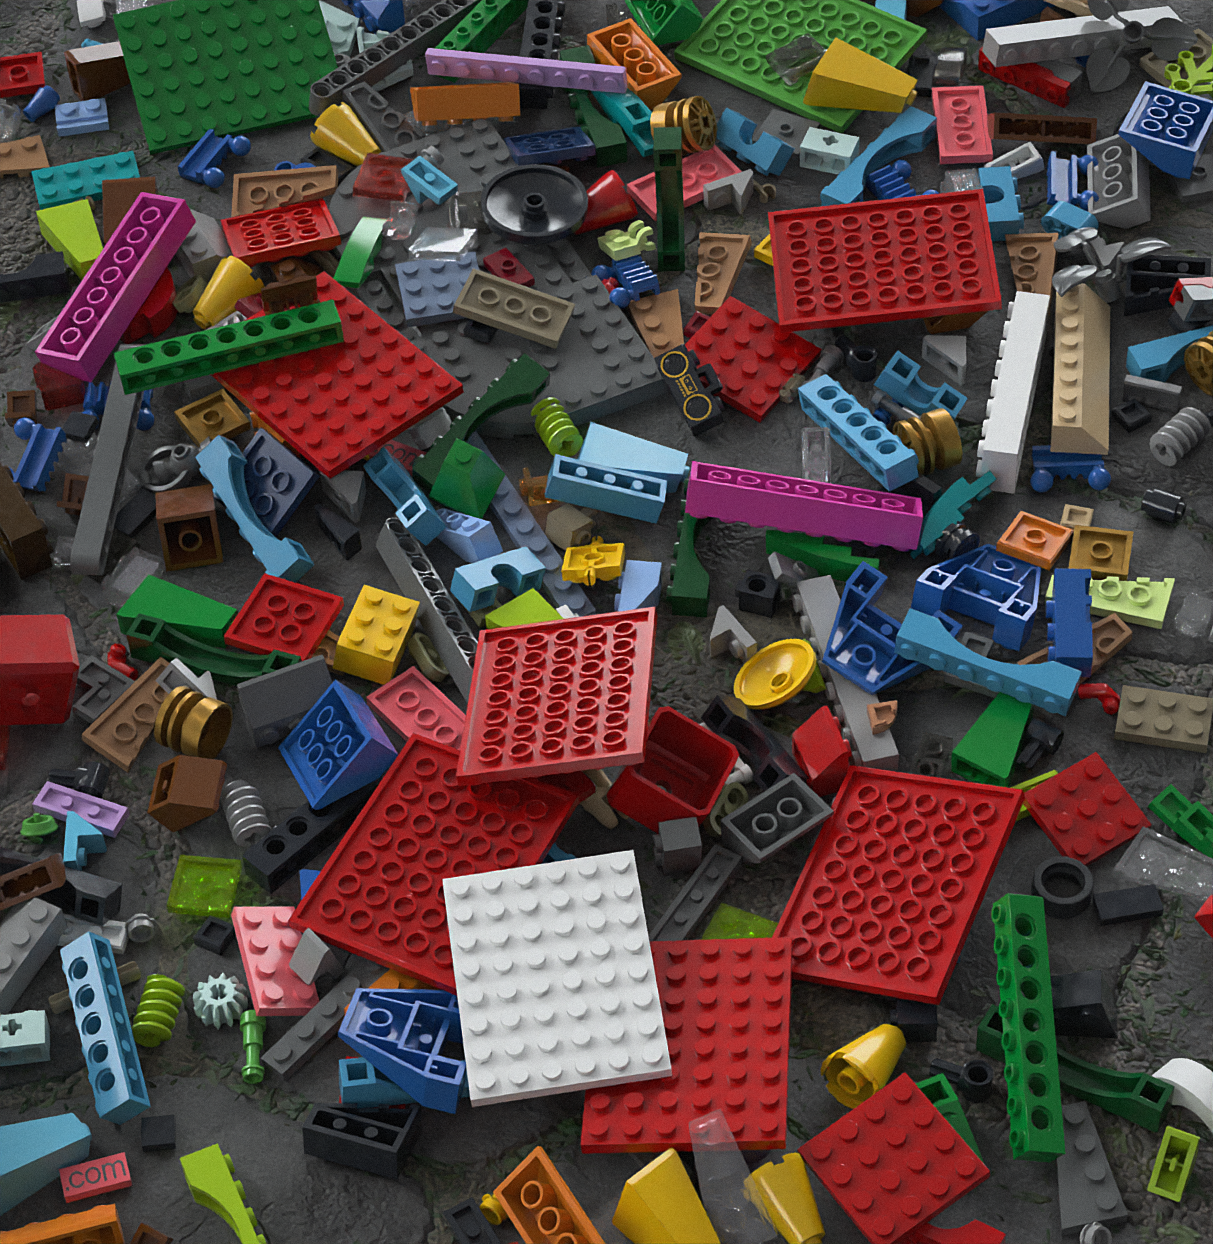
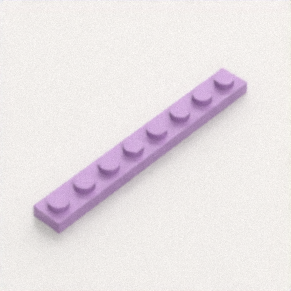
(526, 70)

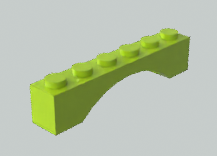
(212, 1186)

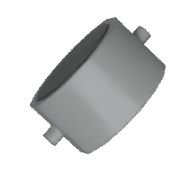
(430, 428)

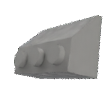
(203, 247)

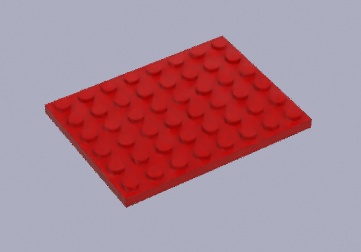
(883, 261)
(346, 395)
(559, 697)
(418, 827)
(896, 882)
(726, 1047)

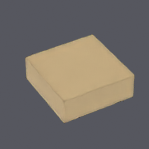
(1076, 515)

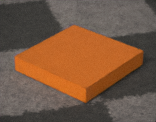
(1035, 540)

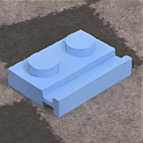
(81, 117)

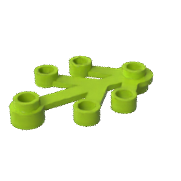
(1195, 75)

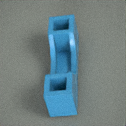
(412, 505)

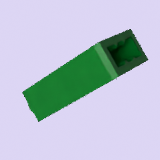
(181, 608)
(993, 742)

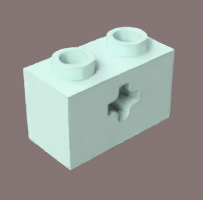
(828, 150)
(24, 1038)

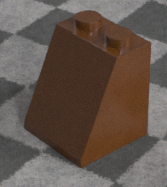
(119, 197)
(188, 527)

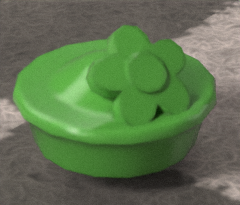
(38, 826)

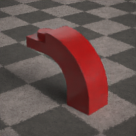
(155, 313)

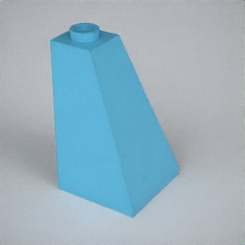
(634, 454)
(35, 1153)

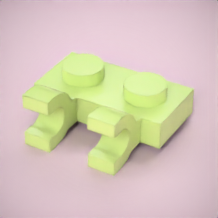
(626, 244)

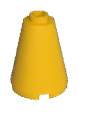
(343, 135)
(227, 285)
(863, 1065)
(790, 1199)

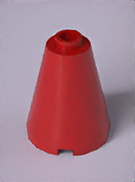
(607, 203)

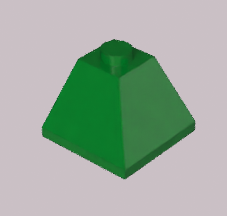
(467, 480)

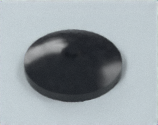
(534, 204)

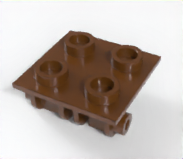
(280, 295)

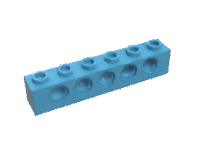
(859, 432)
(104, 1028)

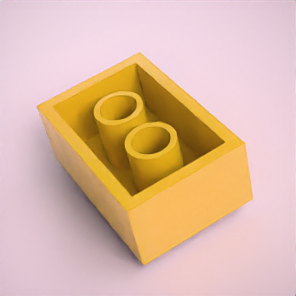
(376, 635)

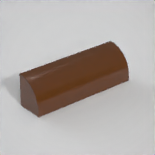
(1042, 128)
(31, 880)

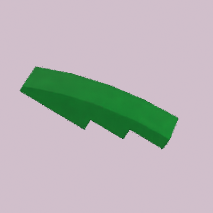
(359, 253)
(813, 552)
(1188, 820)

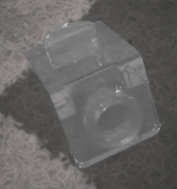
(401, 220)
(1194, 615)

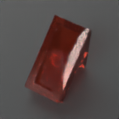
(58, 387)

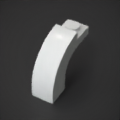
(1192, 1086)

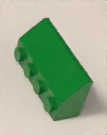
(666, 19)

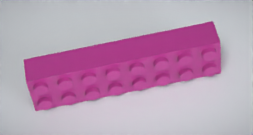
(116, 285)
(804, 506)

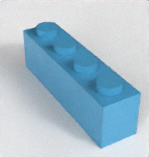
(605, 488)

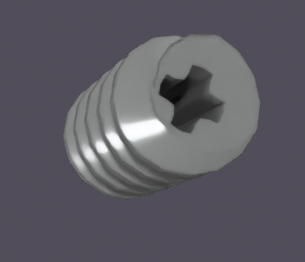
(1179, 435)
(244, 813)

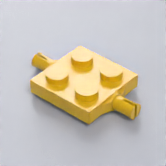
(593, 562)

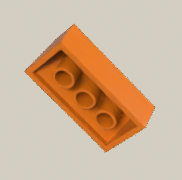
(647, 68)
(465, 102)
(544, 1205)
(93, 1226)

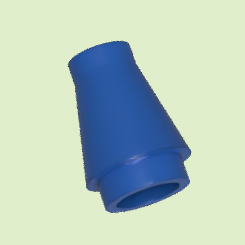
(41, 103)

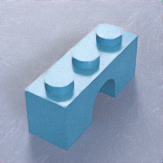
(768, 153)
(1001, 201)
(905, 386)
(478, 582)

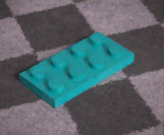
(81, 179)

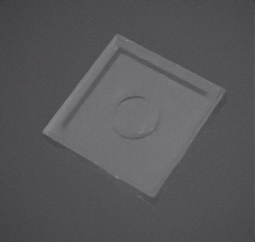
(443, 244)

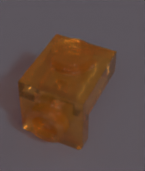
(534, 488)

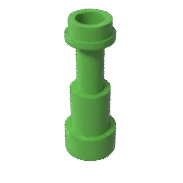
(252, 1029)

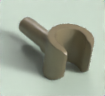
(765, 190)

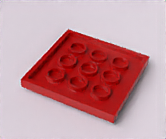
(281, 232)
(750, 357)
(893, 1162)

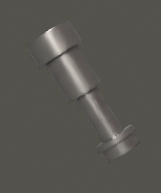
(829, 360)
(880, 400)

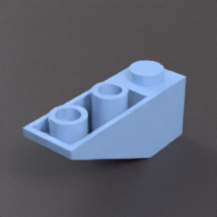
(469, 536)
(639, 585)

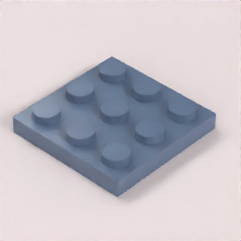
(432, 288)

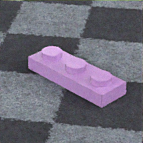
(101, 814)

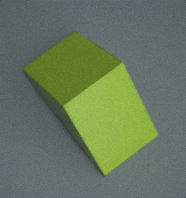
(1174, 1164)

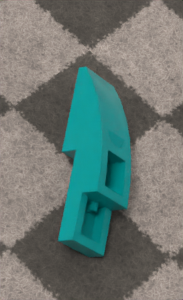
(631, 114)
(950, 509)

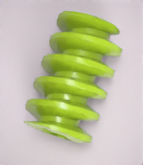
(556, 428)
(157, 1010)

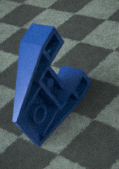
(986, 588)
(865, 637)
(405, 1040)

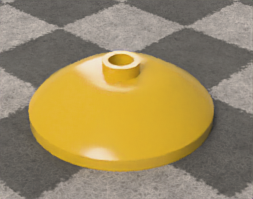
(775, 674)

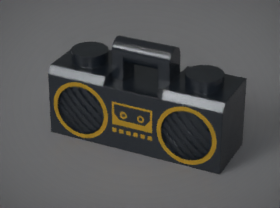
(694, 401)

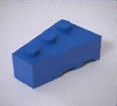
(1070, 620)

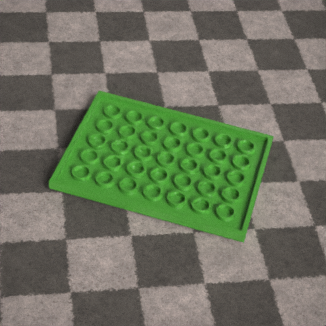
(742, 32)

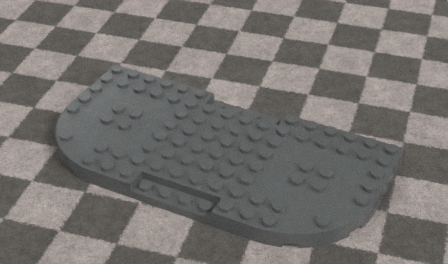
(600, 356)

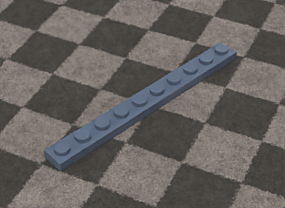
(526, 532)

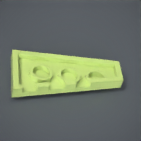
(1132, 601)

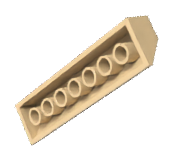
(1081, 373)

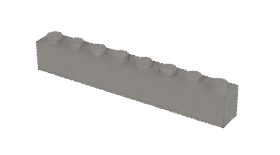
(1066, 37)
(818, 605)

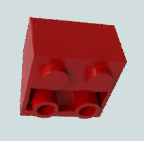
(822, 752)

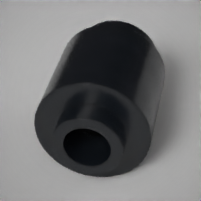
(1163, 505)

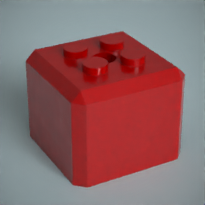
(36, 669)
(684, 761)

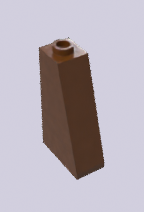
(96, 70)

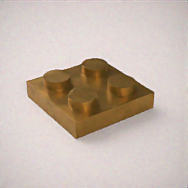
(212, 417)
(1102, 551)

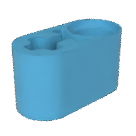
(1066, 218)

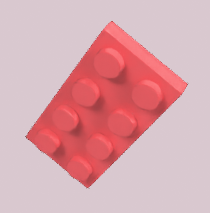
(962, 125)
(697, 170)
(417, 706)
(266, 951)

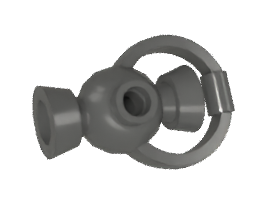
(181, 463)

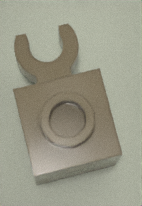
(569, 526)

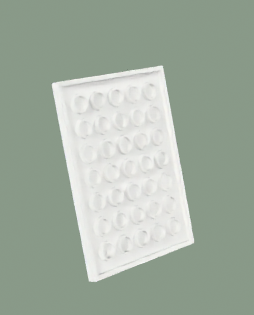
(555, 978)

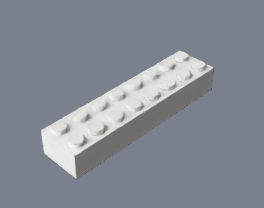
(1013, 390)

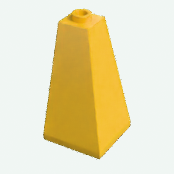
(858, 81)
(663, 1206)

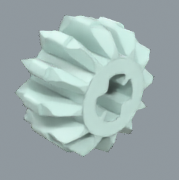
(220, 1000)

